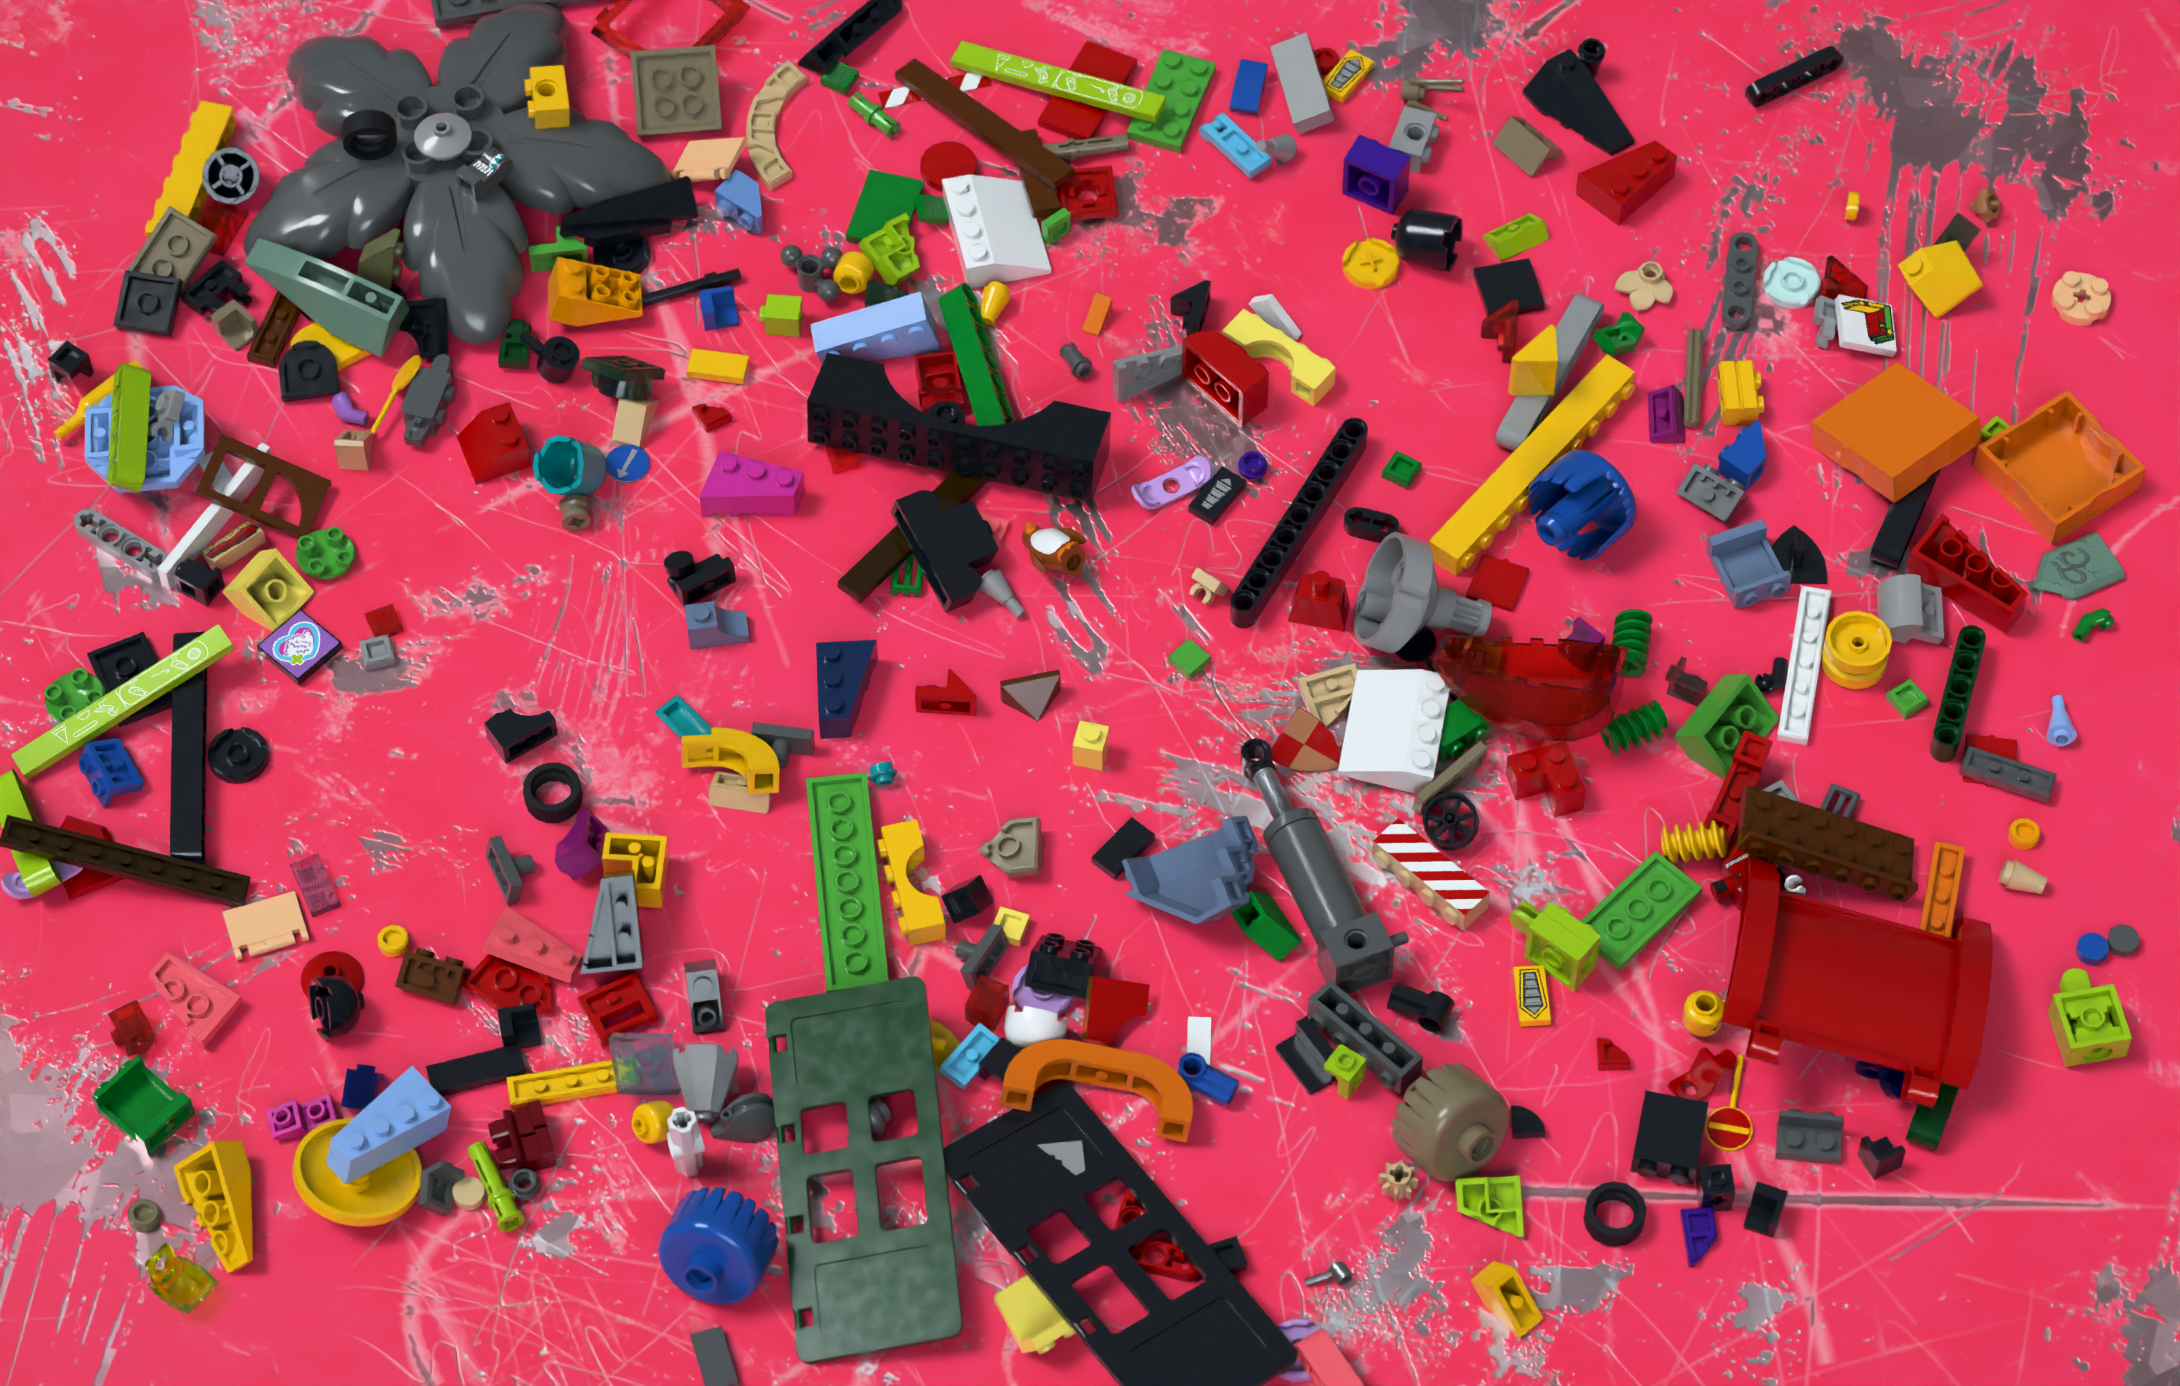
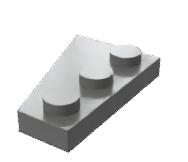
(1145, 371)

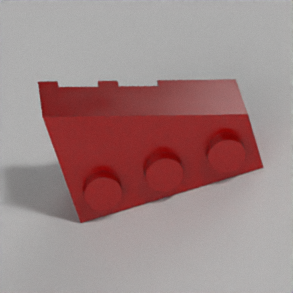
(1626, 181)

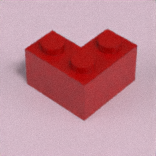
(1548, 772)

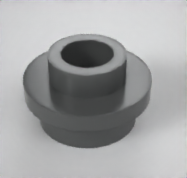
(524, 1176)

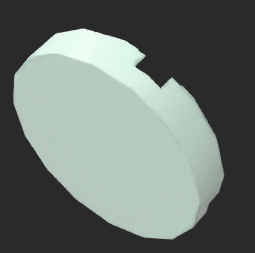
(1791, 283)

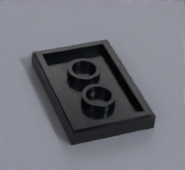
(122, 662)

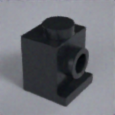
(198, 581)

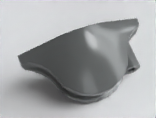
(746, 1119)

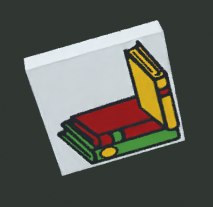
(1865, 325)

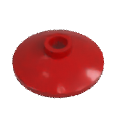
(332, 961)

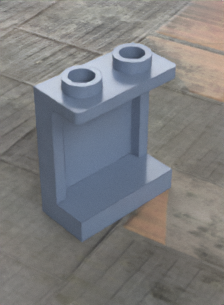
(1747, 564)

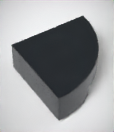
(1525, 1123)

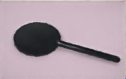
(1421, 648)

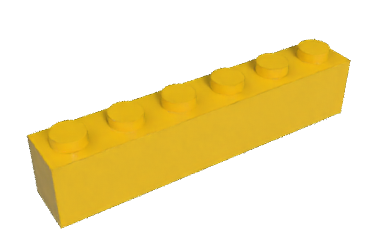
(184, 189)

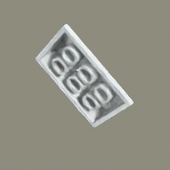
(993, 230)
(1394, 728)

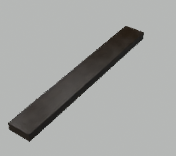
(894, 549)
(124, 861)

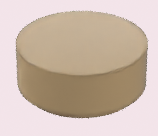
(469, 1193)

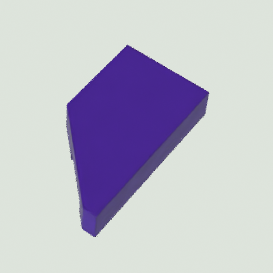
(1698, 1232)

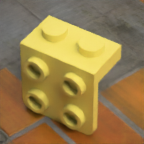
(1031, 1316)

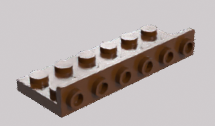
(1826, 844)

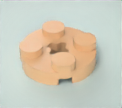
(2081, 284)

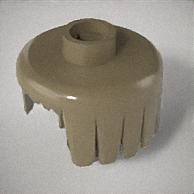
(1451, 1123)

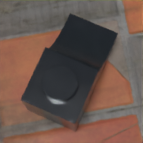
(518, 734)

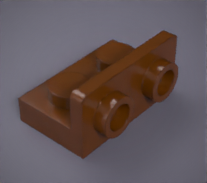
(432, 977)

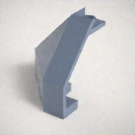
(1200, 877)

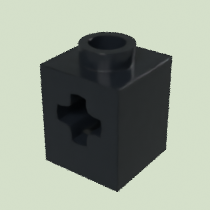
(1715, 1182)

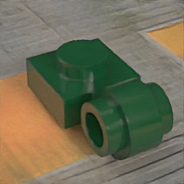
(513, 352)

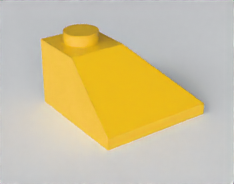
(1941, 276)

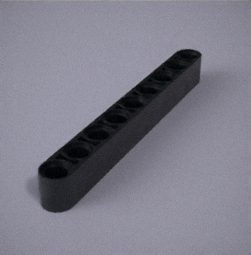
(1335, 465)
(188, 763)

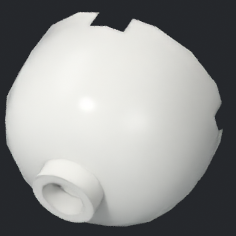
(1033, 1026)

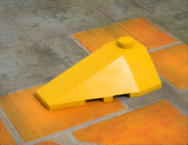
(220, 1191)

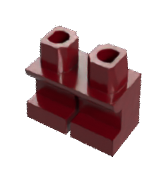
(528, 1136)

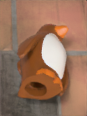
(1054, 549)

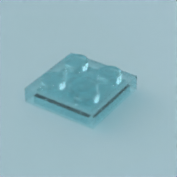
(644, 1064)

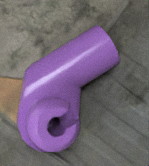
(346, 412)

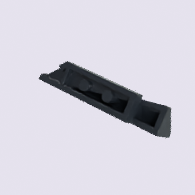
(850, 34)
(634, 215)

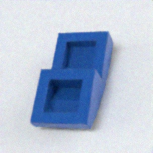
(1248, 86)

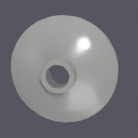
(443, 136)

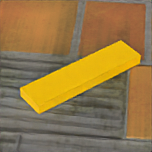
(562, 1084)

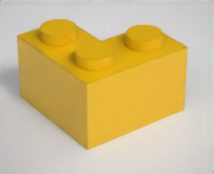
(646, 856)

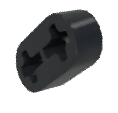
(1371, 524)

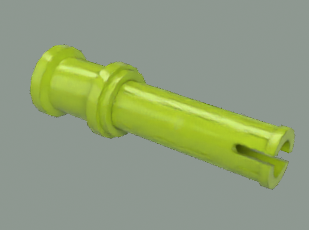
(500, 1197)

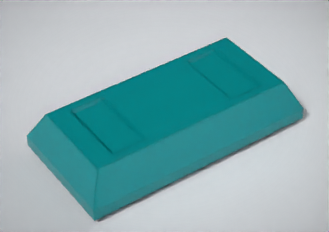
(682, 718)

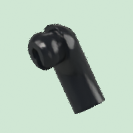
(1776, 679)

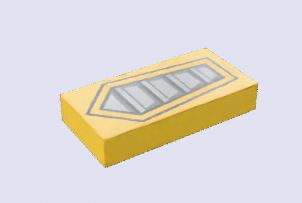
(1347, 75)
(1531, 996)

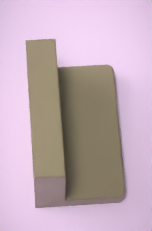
(1525, 145)

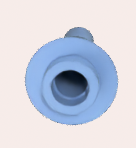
(2060, 729)

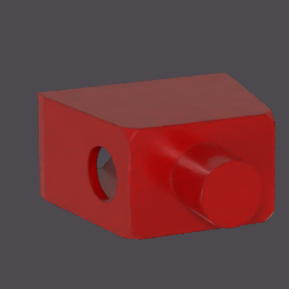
(1320, 601)

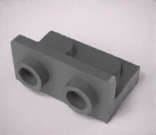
(1712, 493)
(1809, 1137)

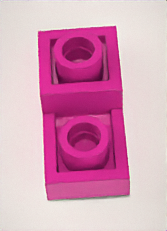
(297, 1119)

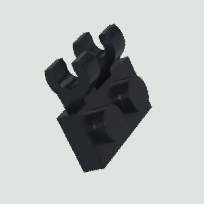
(213, 286)

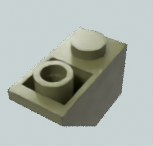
(380, 260)

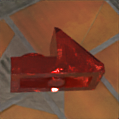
(1503, 326)

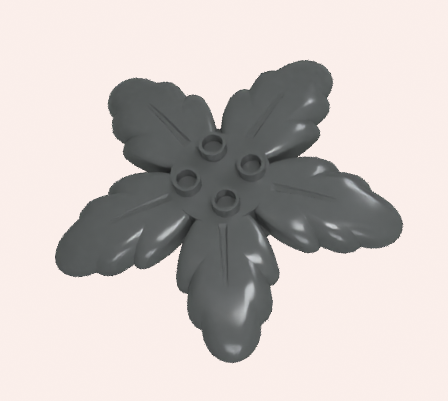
(454, 243)

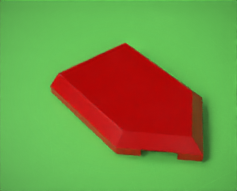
(87, 879)
(509, 985)

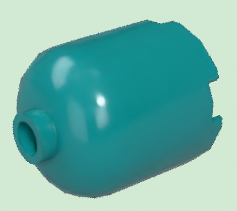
(569, 466)

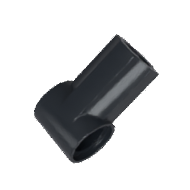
(1428, 1009)

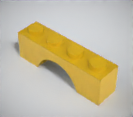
(920, 913)

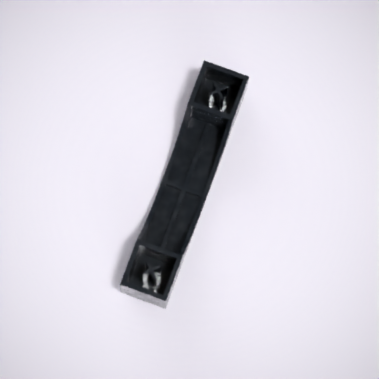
(1048, 452)

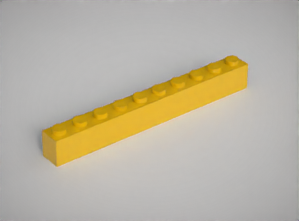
(1508, 487)

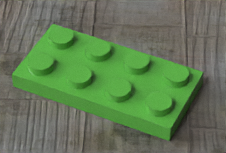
(1184, 84)
(1641, 909)

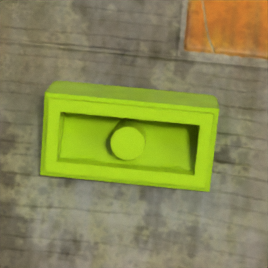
(1516, 236)

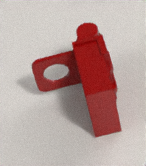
(938, 379)

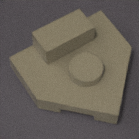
(1017, 848)

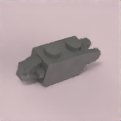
(427, 401)

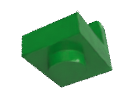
(1620, 337)

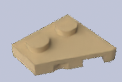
(1328, 692)

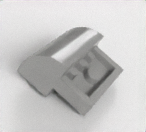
(1911, 609)

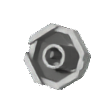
(705, 1078)

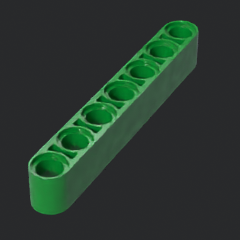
(975, 357)

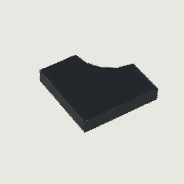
(428, 326)

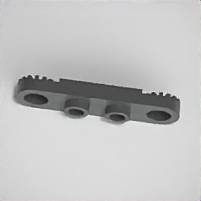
(1739, 281)

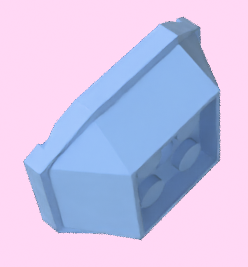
(165, 461)

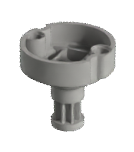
(1404, 596)

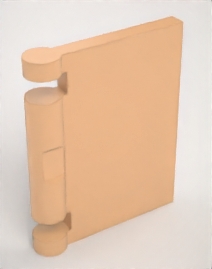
(709, 159)
(265, 924)

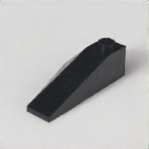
(1573, 97)

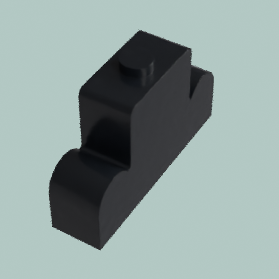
(946, 545)

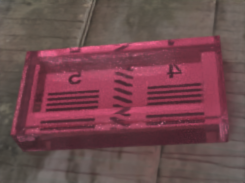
(315, 885)

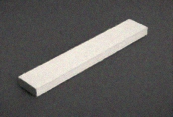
(211, 521)
(1804, 665)

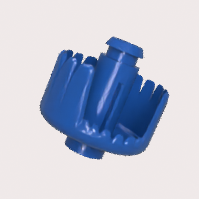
(1572, 494)
(717, 1246)

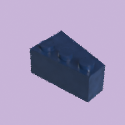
(842, 680)

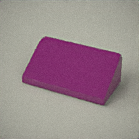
(1666, 415)

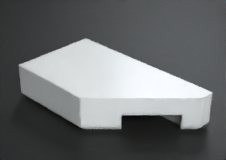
(1273, 314)

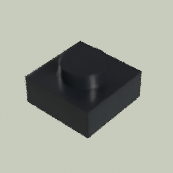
(1230, 1254)

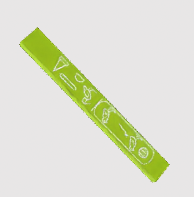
(1058, 81)
(122, 702)

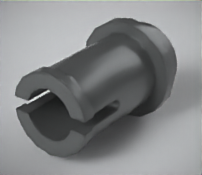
(1080, 366)

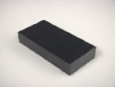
(1125, 843)

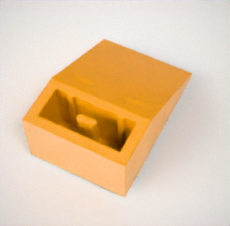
(592, 293)

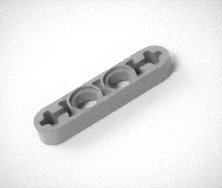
(121, 545)

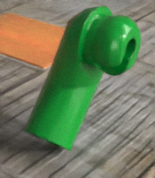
(2088, 621)

